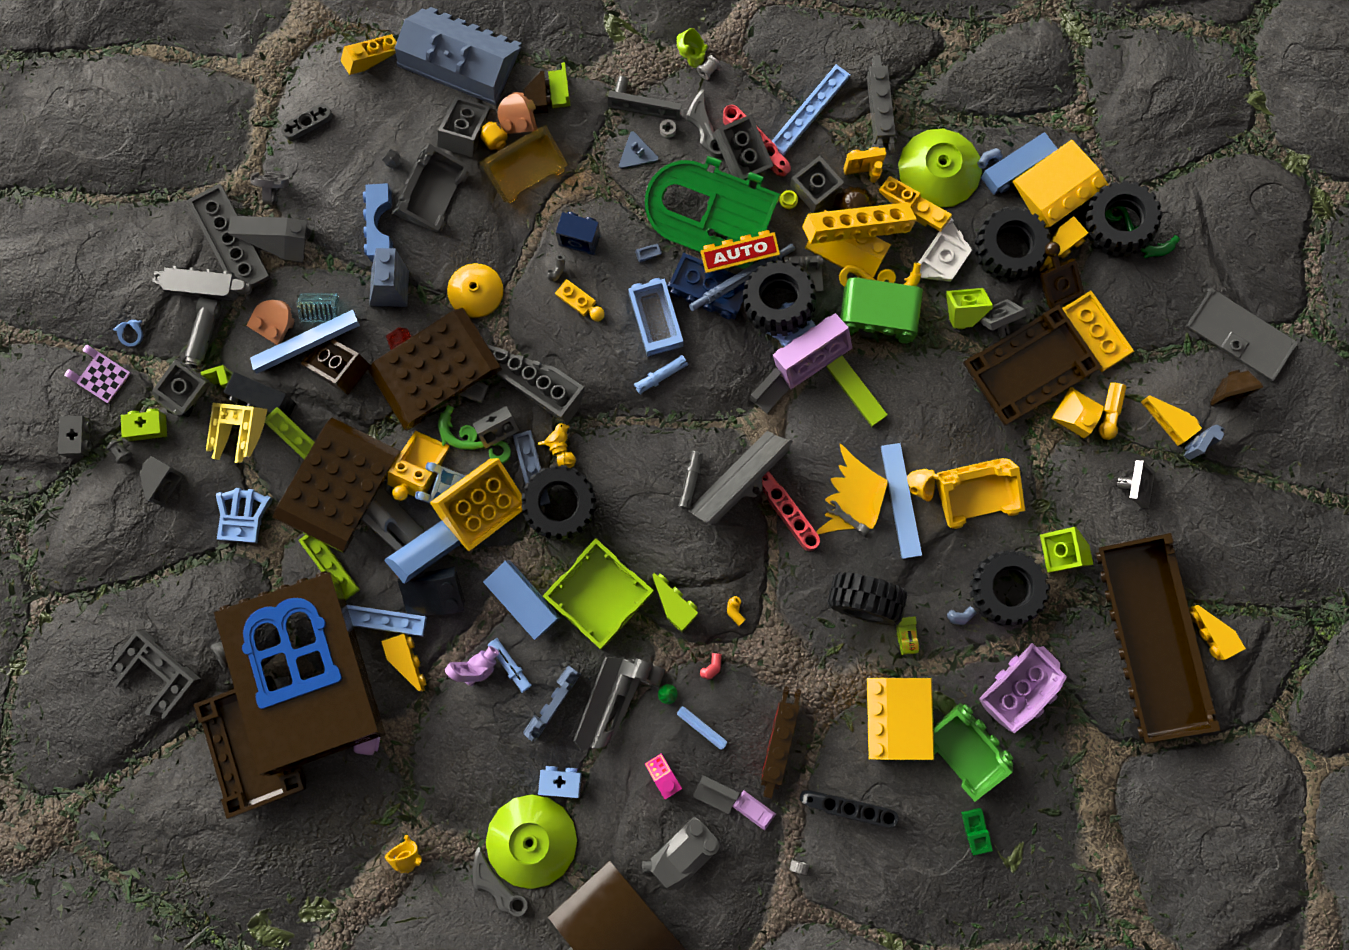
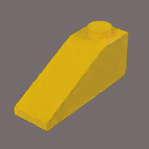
(1174, 421)

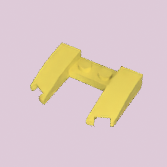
(221, 421)

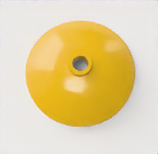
(477, 301)

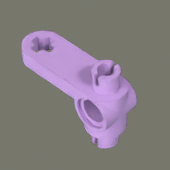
(474, 670)

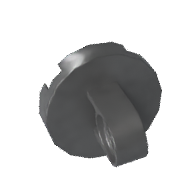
(269, 185)

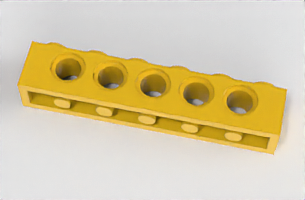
(859, 223)

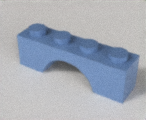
(378, 200)

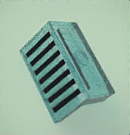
(317, 307)

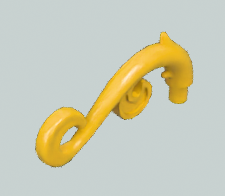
(883, 275)

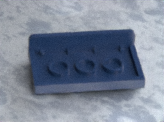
(692, 282)

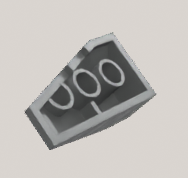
(272, 234)

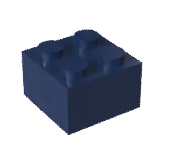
(578, 233)

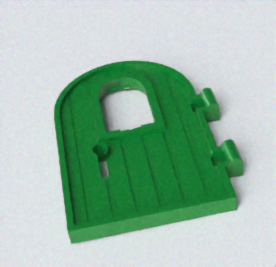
(731, 209)

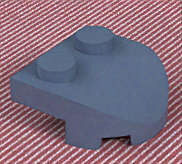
(1203, 441)

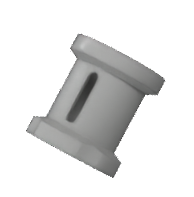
(708, 67)

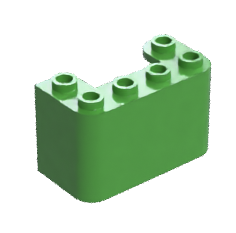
(882, 308)

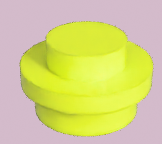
(788, 199)

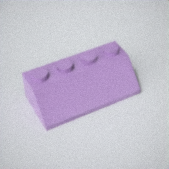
(813, 350)

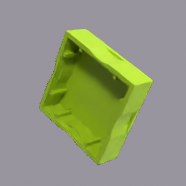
(598, 594)

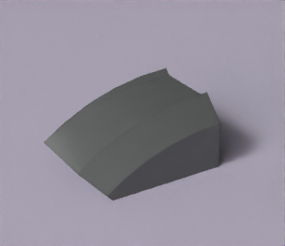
(179, 388)

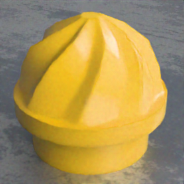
(566, 458)

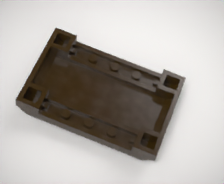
(1032, 365)
(433, 367)
(336, 484)
(234, 761)

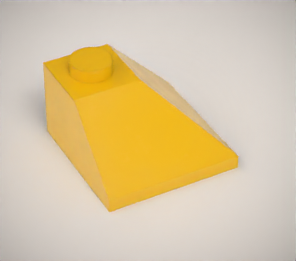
(1078, 413)

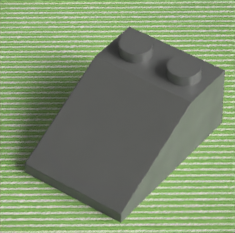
(462, 126)

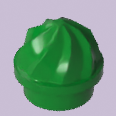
(667, 694)

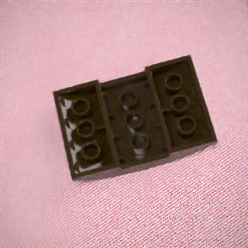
(611, 916)

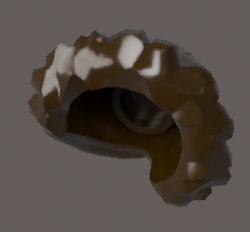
(853, 198)

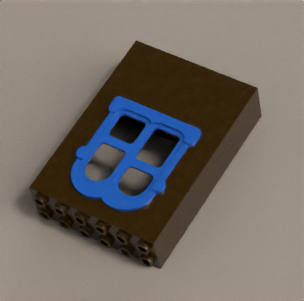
(312, 714)

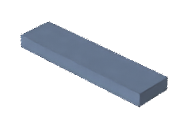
(529, 459)

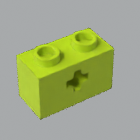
(134, 426)

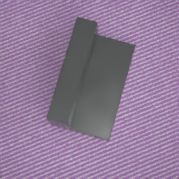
(770, 391)
(715, 794)

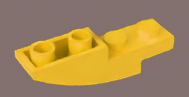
(923, 210)

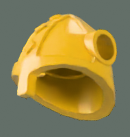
(922, 483)
(405, 856)

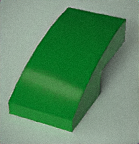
(976, 831)

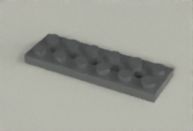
(216, 236)

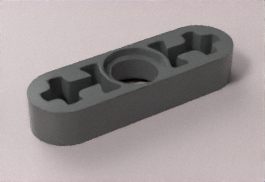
(321, 120)

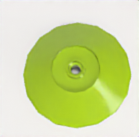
(939, 183)
(552, 837)

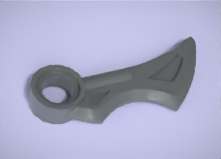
(698, 116)
(485, 879)

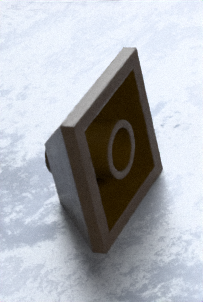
(1236, 386)

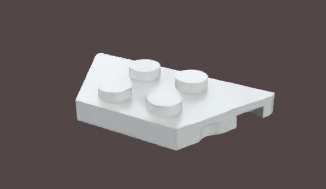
(945, 254)

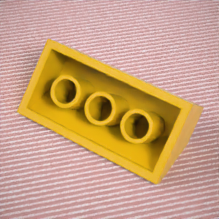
(861, 252)

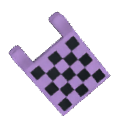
(101, 376)

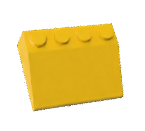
(1060, 183)
(479, 503)
(900, 718)

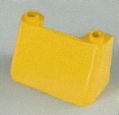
(980, 490)

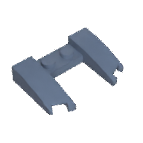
(538, 724)

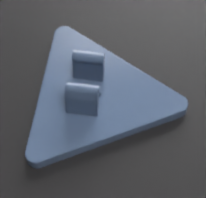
(636, 152)

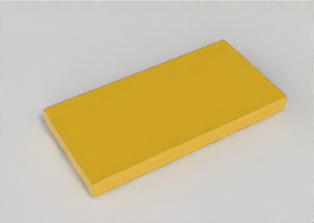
(1098, 330)

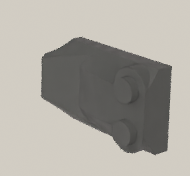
(684, 854)

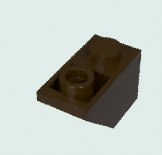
(537, 92)

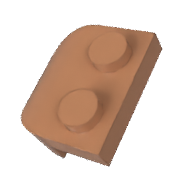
(517, 114)
(272, 320)

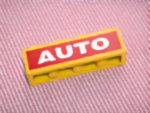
(739, 252)

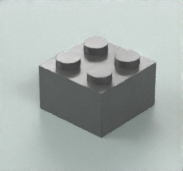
(816, 184)

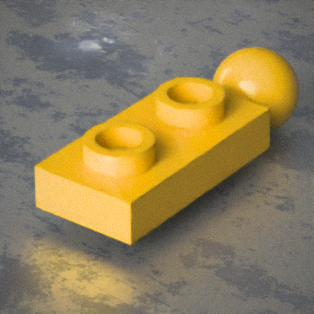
(579, 301)

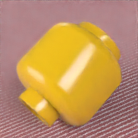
(493, 135)

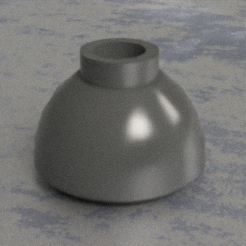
(218, 651)

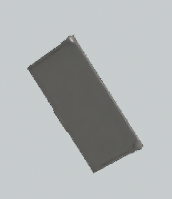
(1241, 334)

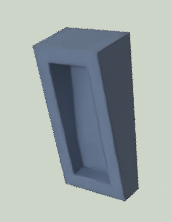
(648, 252)

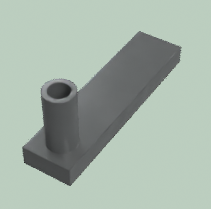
(620, 100)

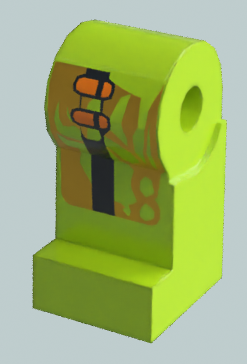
(907, 636)

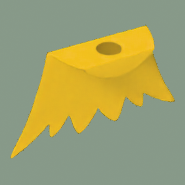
(859, 494)

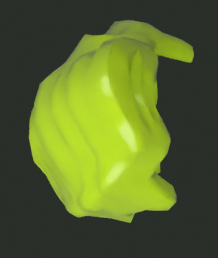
(692, 47)

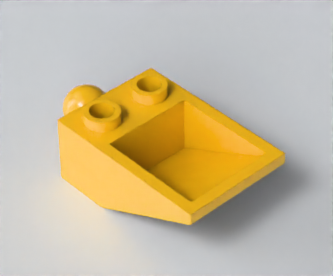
(409, 471)

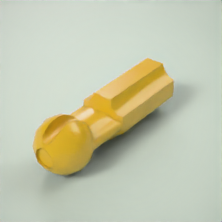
(1112, 410)

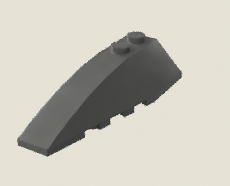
(540, 384)

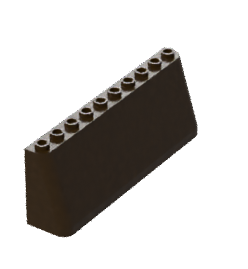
(1157, 639)

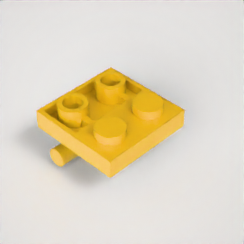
(864, 161)

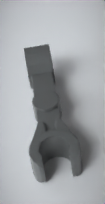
(861, 528)

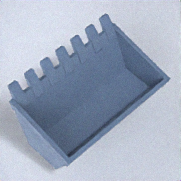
(456, 54)

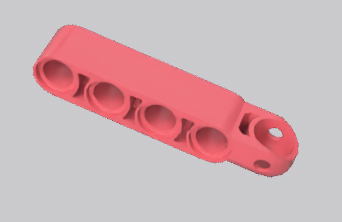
(777, 158)
(785, 500)

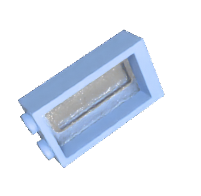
(655, 316)

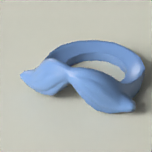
(136, 326)

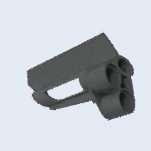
(386, 513)
(617, 683)

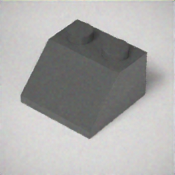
(158, 480)

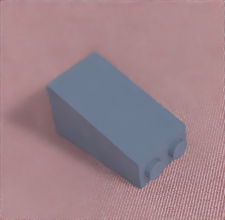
(388, 279)

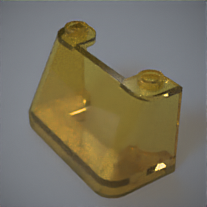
(523, 163)

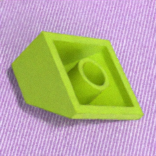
(967, 306)
(1065, 550)

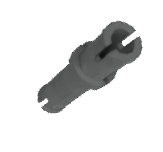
(690, 481)

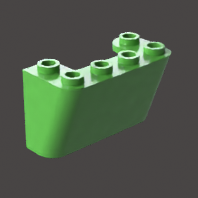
(971, 751)

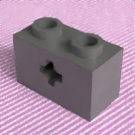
(495, 427)
(74, 436)

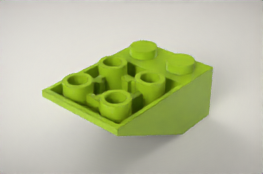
(676, 608)

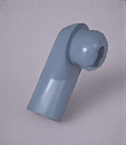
(988, 155)
(961, 618)

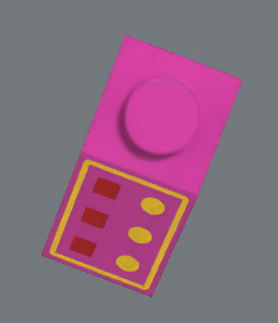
(663, 776)

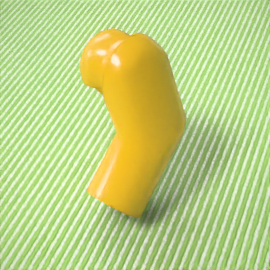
(733, 610)

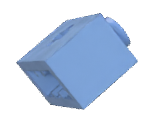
(548, 786)

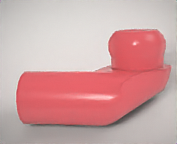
(713, 669)

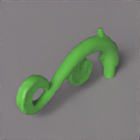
(470, 444)

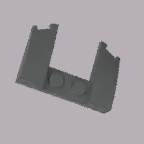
(143, 648)

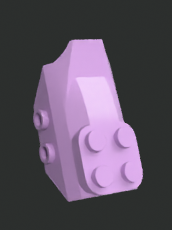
(1024, 688)

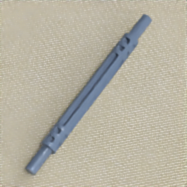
(737, 279)

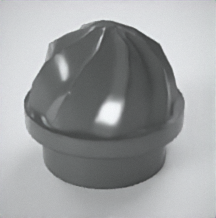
(392, 159)

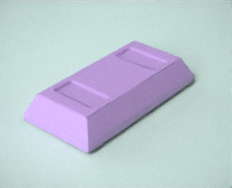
(754, 810)

